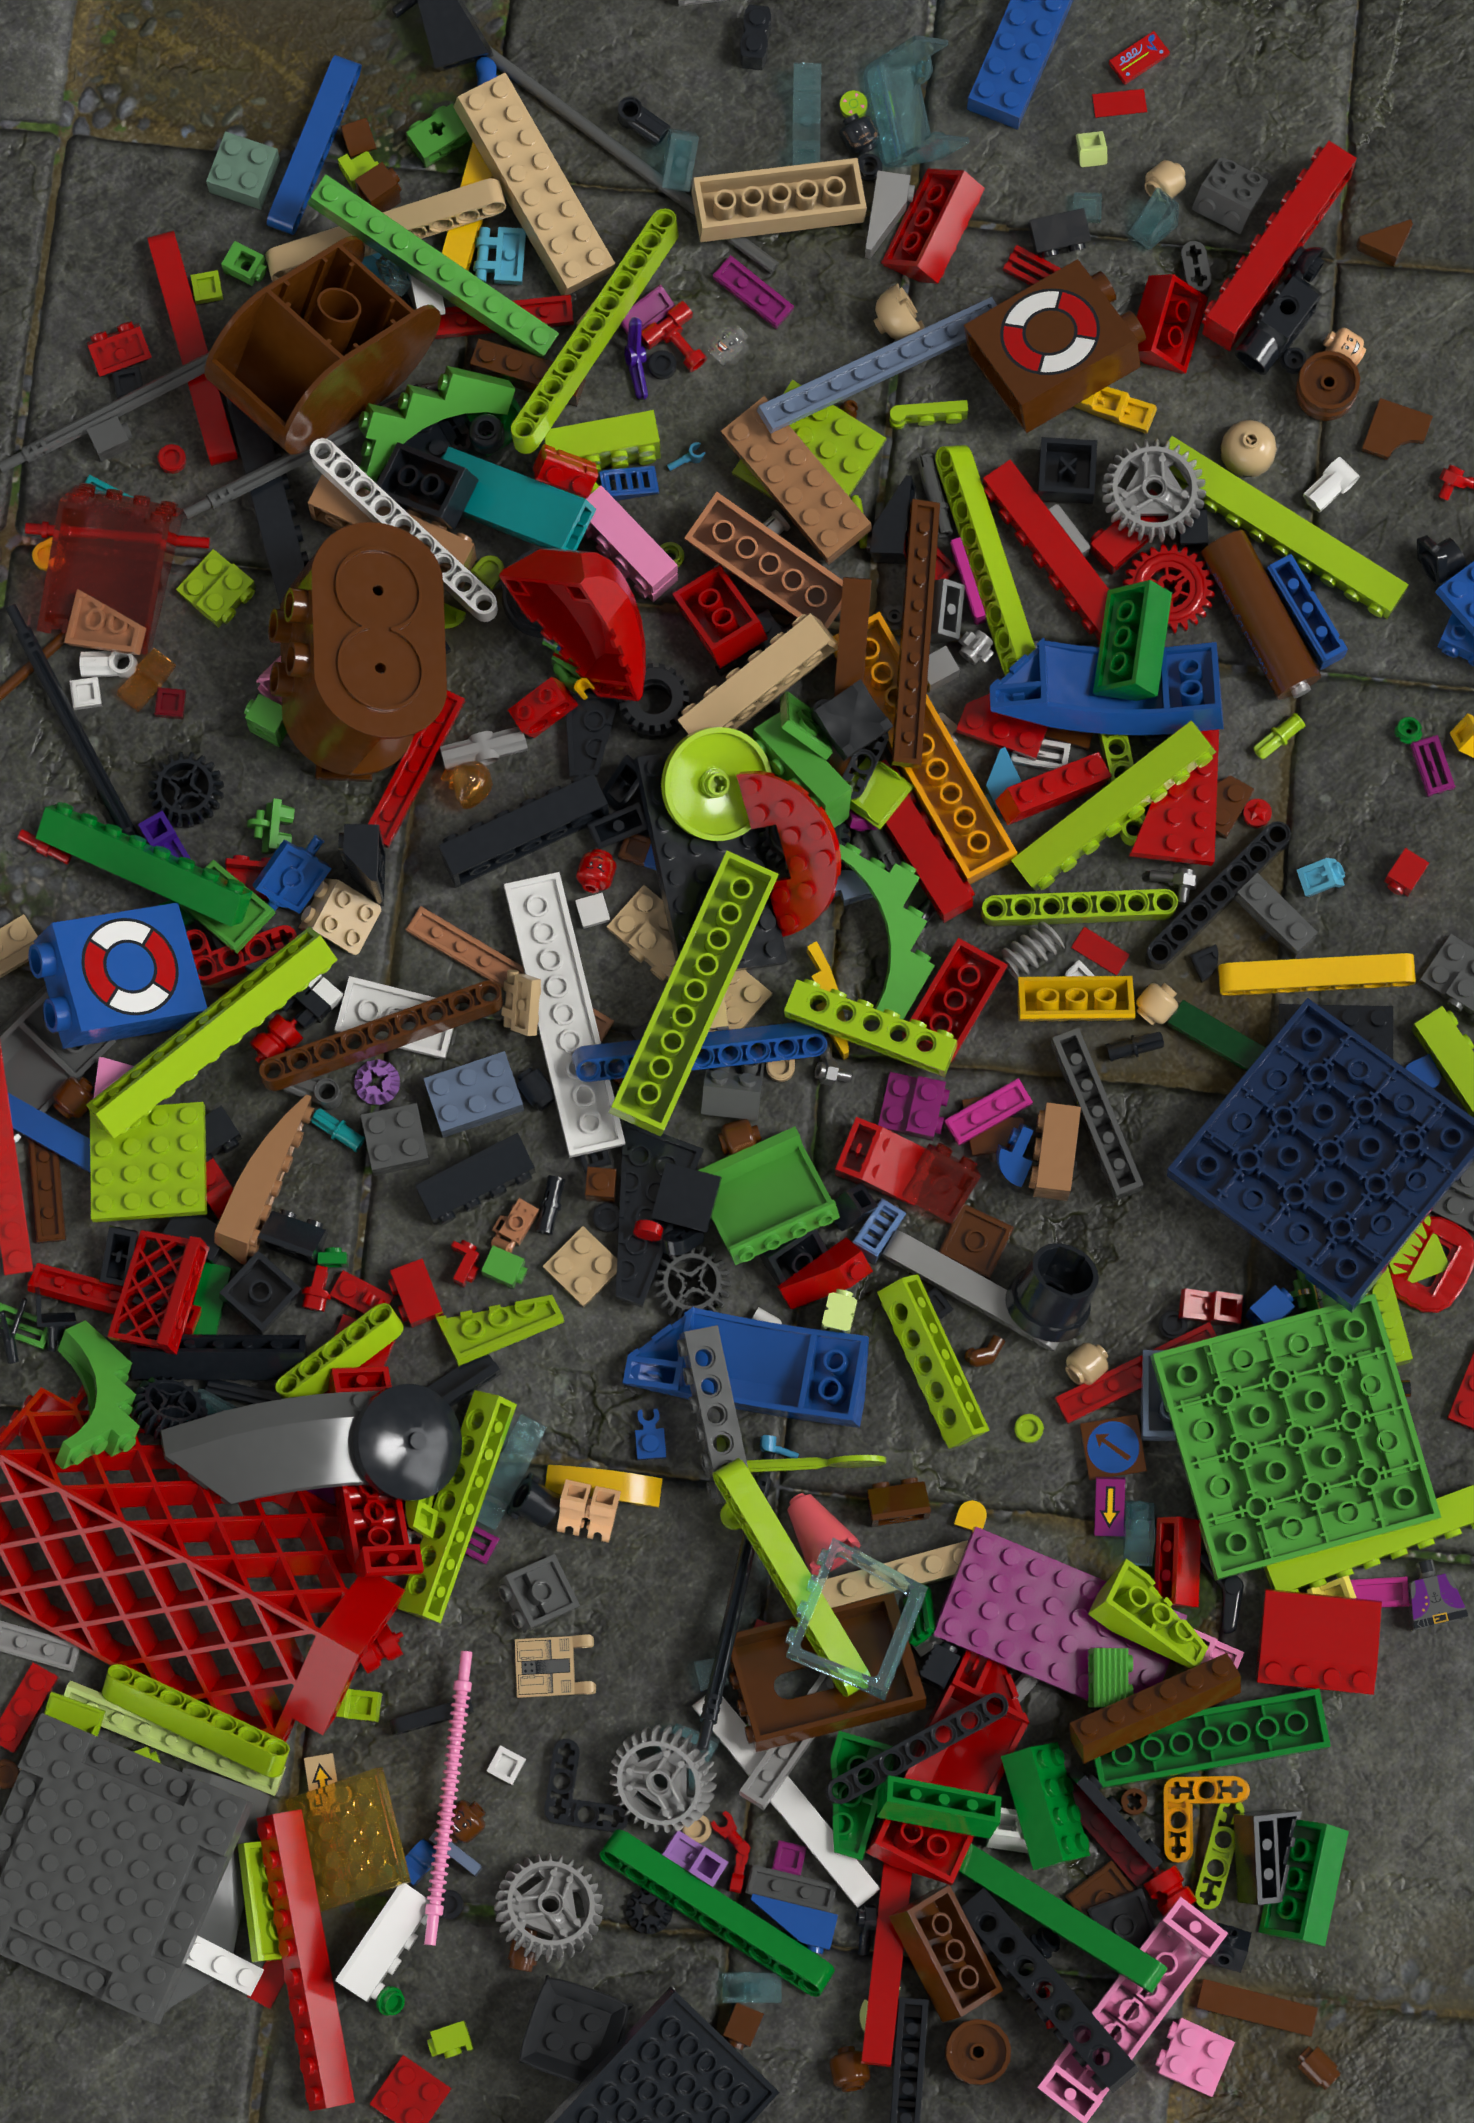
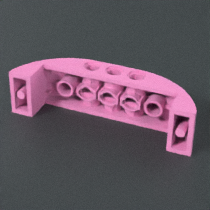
(1131, 2013)

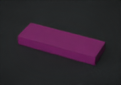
(753, 292)

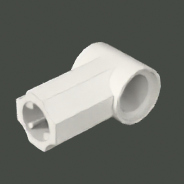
(1335, 480)
(105, 664)

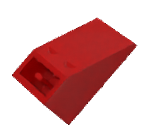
(878, 1159)

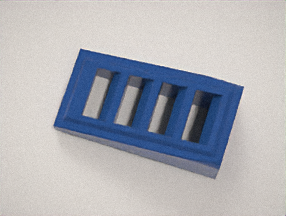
(618, 474)

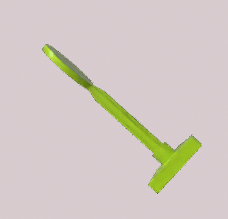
(813, 1463)

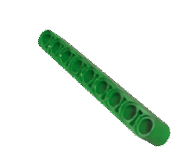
(717, 1913)
(1062, 1919)

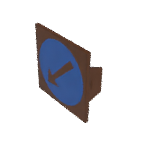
(1113, 1447)

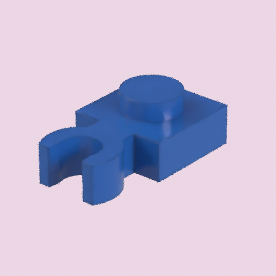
(650, 1441)

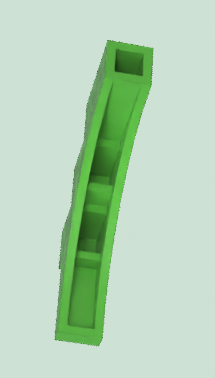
(419, 407)
(903, 926)
(104, 1377)

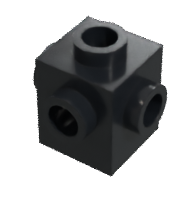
(1232, 1950)

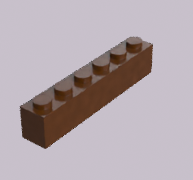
(1155, 1707)

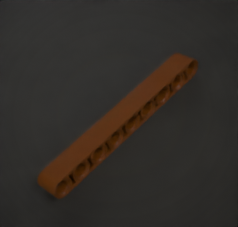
(371, 1046)

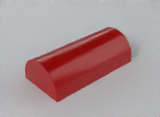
(959, 993)

